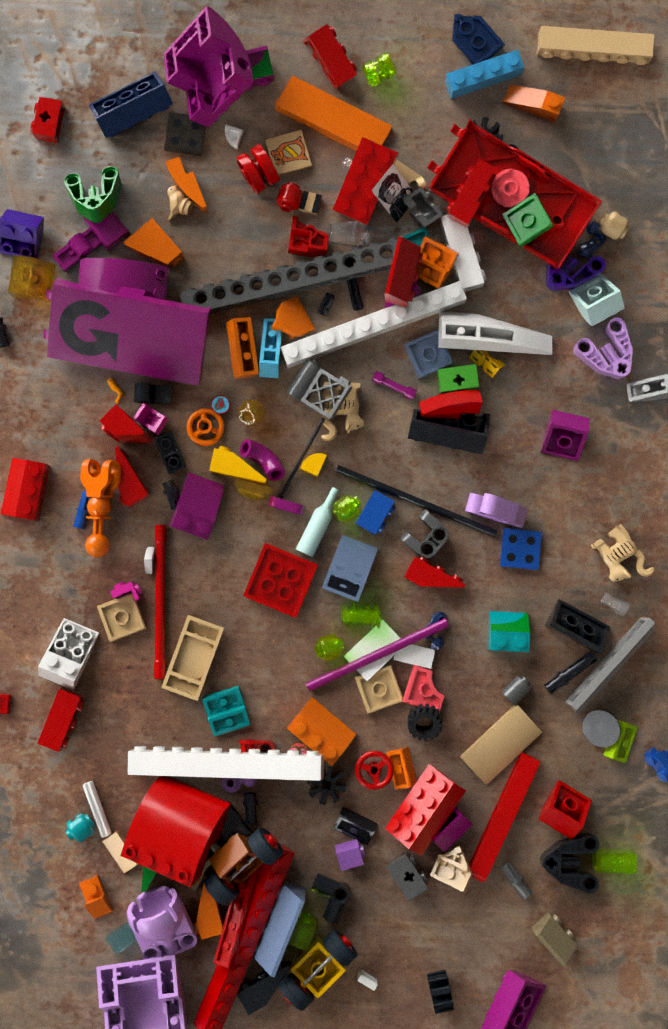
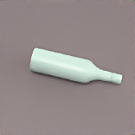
(317, 526)

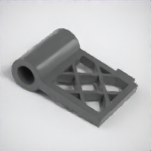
(309, 378)

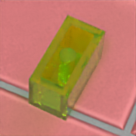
(615, 861)
(303, 931)

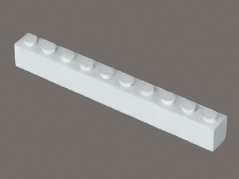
(373, 324)
(226, 764)

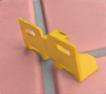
(487, 365)

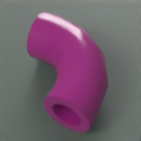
(264, 457)

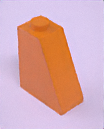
(154, 245)

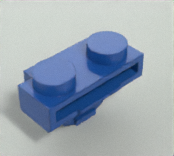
(658, 761)

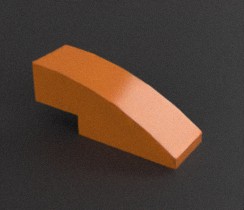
(186, 183)

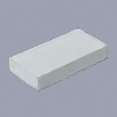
(416, 655)

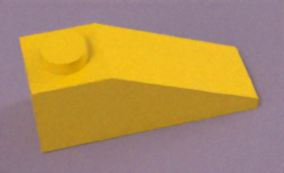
(231, 465)

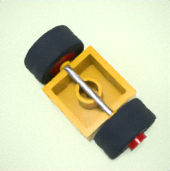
(317, 969)

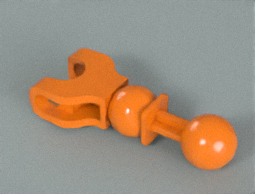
(100, 487)

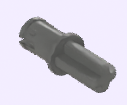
(516, 880)

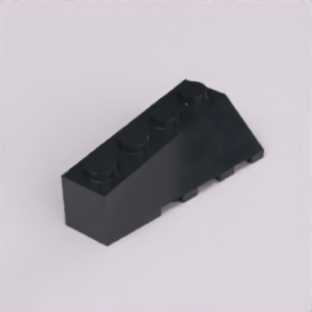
(465, 433)

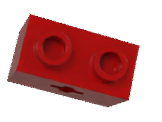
(50, 129)

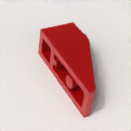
(130, 486)

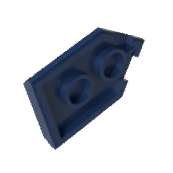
(475, 38)

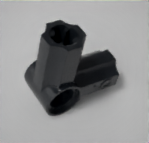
(336, 904)

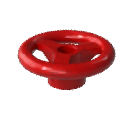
(360, 765)

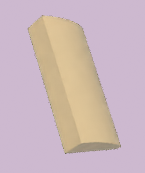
(501, 744)

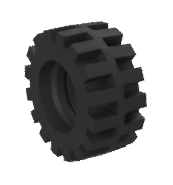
(424, 712)

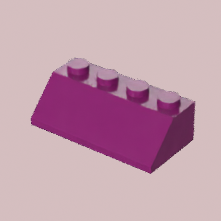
(514, 1002)

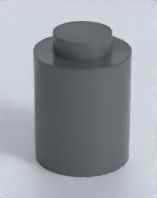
(516, 689)

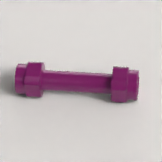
(379, 378)

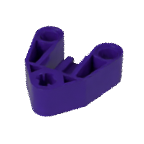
(583, 275)

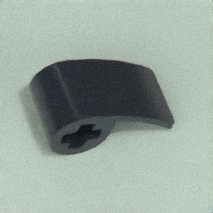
(152, 394)

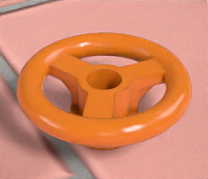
(194, 436)

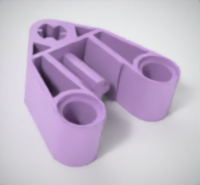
(622, 345)
(496, 509)

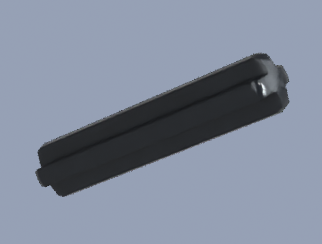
(354, 290)

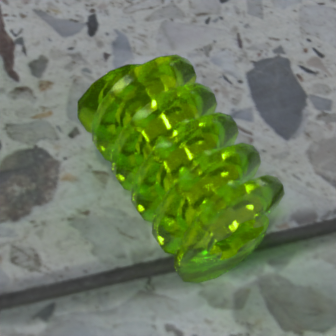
(361, 615)

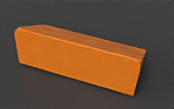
(404, 772)

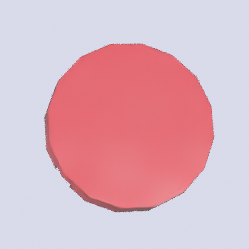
(510, 188)

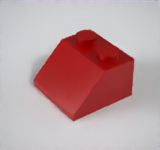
(565, 810)

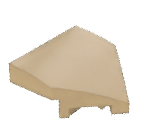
(453, 869)

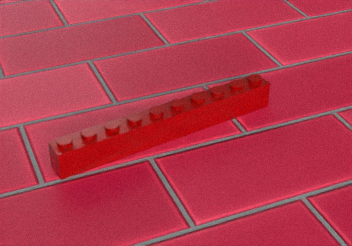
(226, 981)

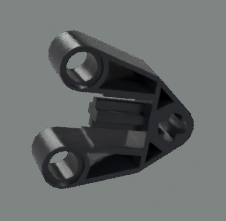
(571, 877)

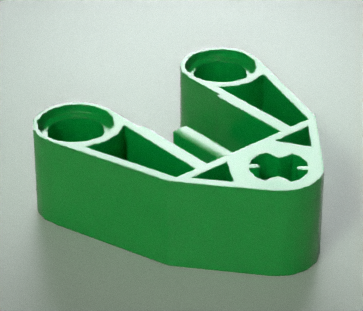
(96, 206)

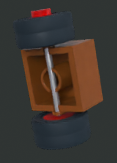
(238, 861)

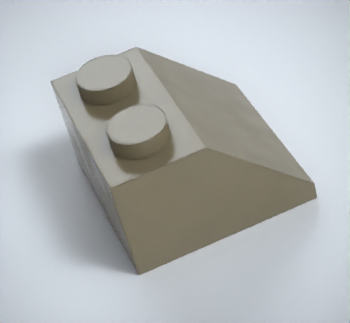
(555, 938)

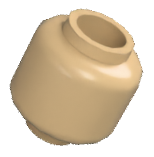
(614, 225)

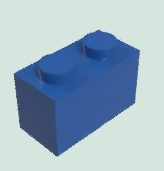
(375, 512)

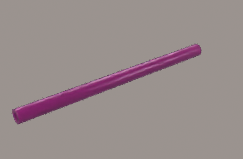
(377, 654)

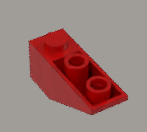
(425, 575)

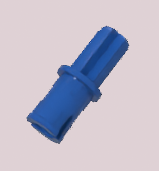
(82, 512)

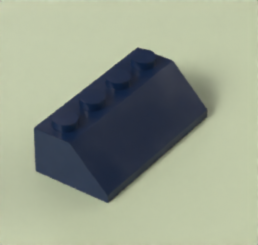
(131, 104)

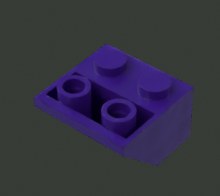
(21, 233)

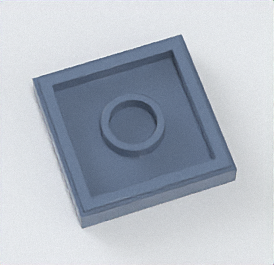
(426, 355)

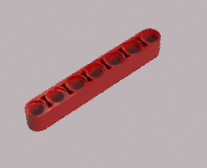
(503, 816)

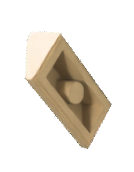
(115, 844)

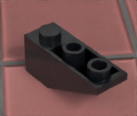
(259, 991)

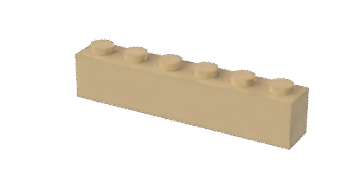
(595, 44)

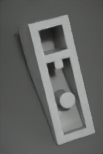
(648, 389)

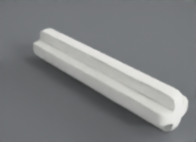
(97, 809)

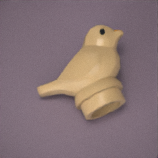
(178, 203)

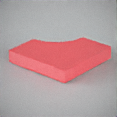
(421, 689)

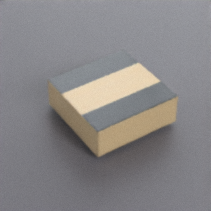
(310, 202)

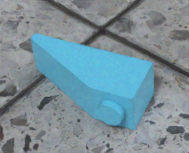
(270, 350)

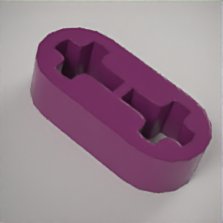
(286, 505)

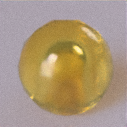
(251, 412)

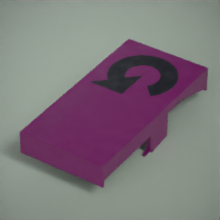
(127, 331)

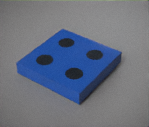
(520, 549)

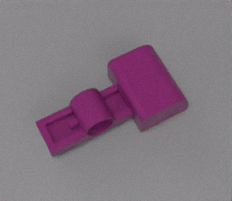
(106, 233)

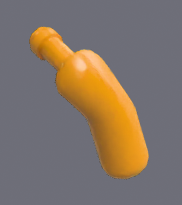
(113, 385)

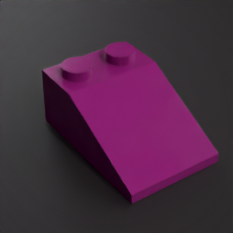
(197, 506)

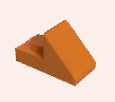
(95, 896)

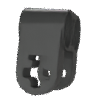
(436, 544)

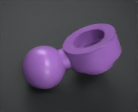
(237, 783)

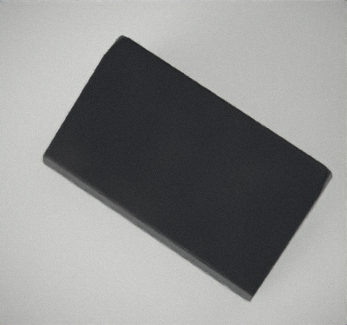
(355, 825)

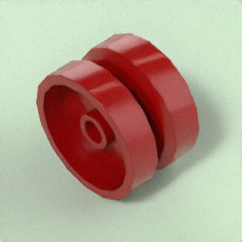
(257, 168)

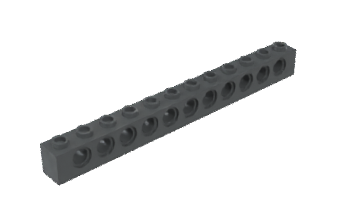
(289, 287)

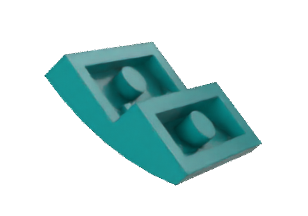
(226, 711)

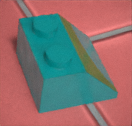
(508, 631)

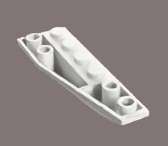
(488, 334)

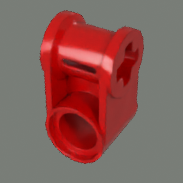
(255, 744)

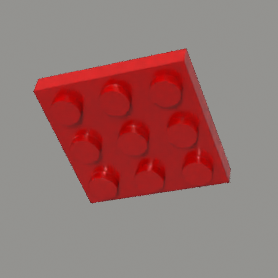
(280, 580)

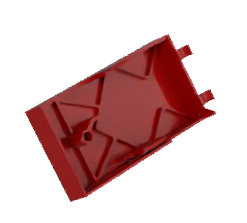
(564, 201)

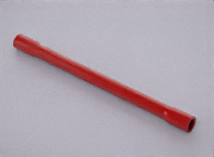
(159, 663)

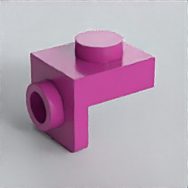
(150, 418)
(122, 589)

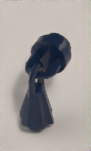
(588, 248)
(438, 642)

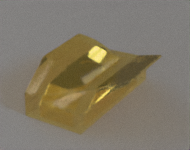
(252, 490)

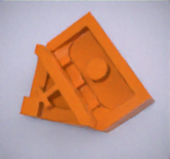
(292, 319)

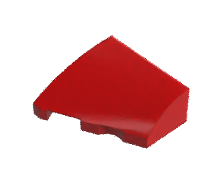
(307, 240)

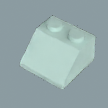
(597, 299)

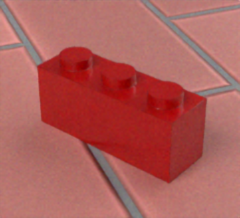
(61, 720)

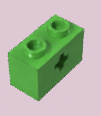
(466, 373)

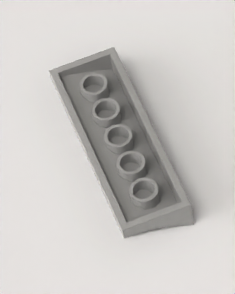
(610, 664)

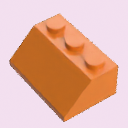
(321, 731)

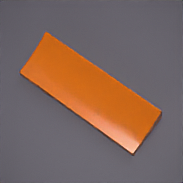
(330, 115)

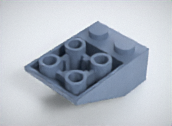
(350, 568)

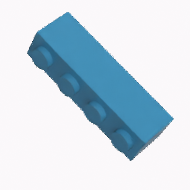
(484, 74)

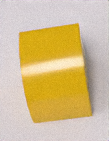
(313, 464)

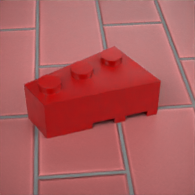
(331, 55)
(471, 192)

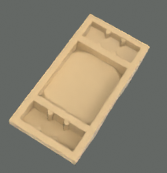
(193, 657)

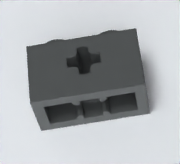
(410, 887)

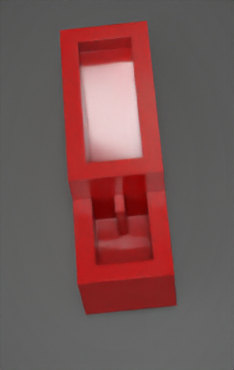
(452, 404)

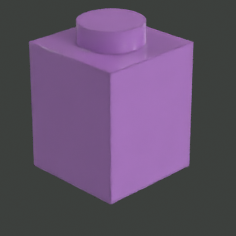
(350, 854)

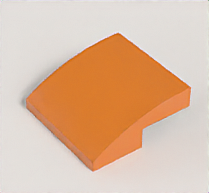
(436, 262)

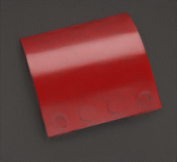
(175, 830)

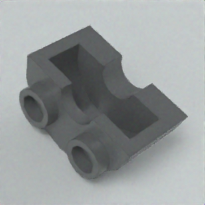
(422, 208)

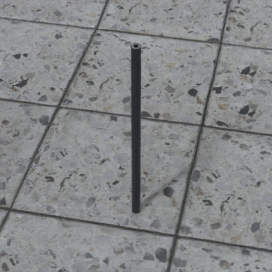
(415, 500)

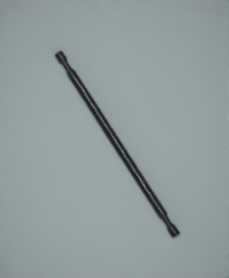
(302, 457)

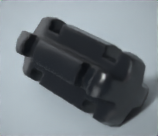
(326, 304)

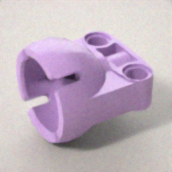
(161, 923)

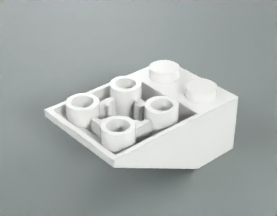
(67, 654)

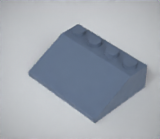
(279, 927)

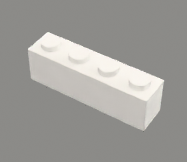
(467, 264)

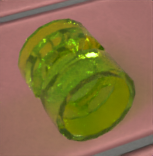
(385, 67)

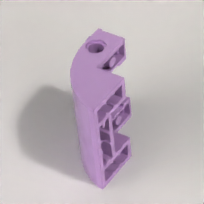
(142, 994)

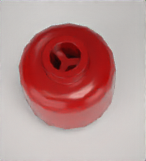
(289, 197)

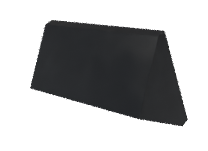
(578, 626)

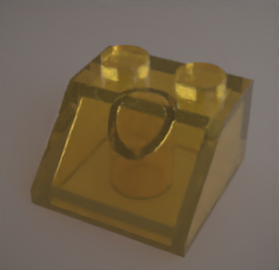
(31, 278)

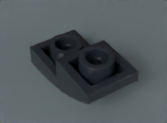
(169, 452)

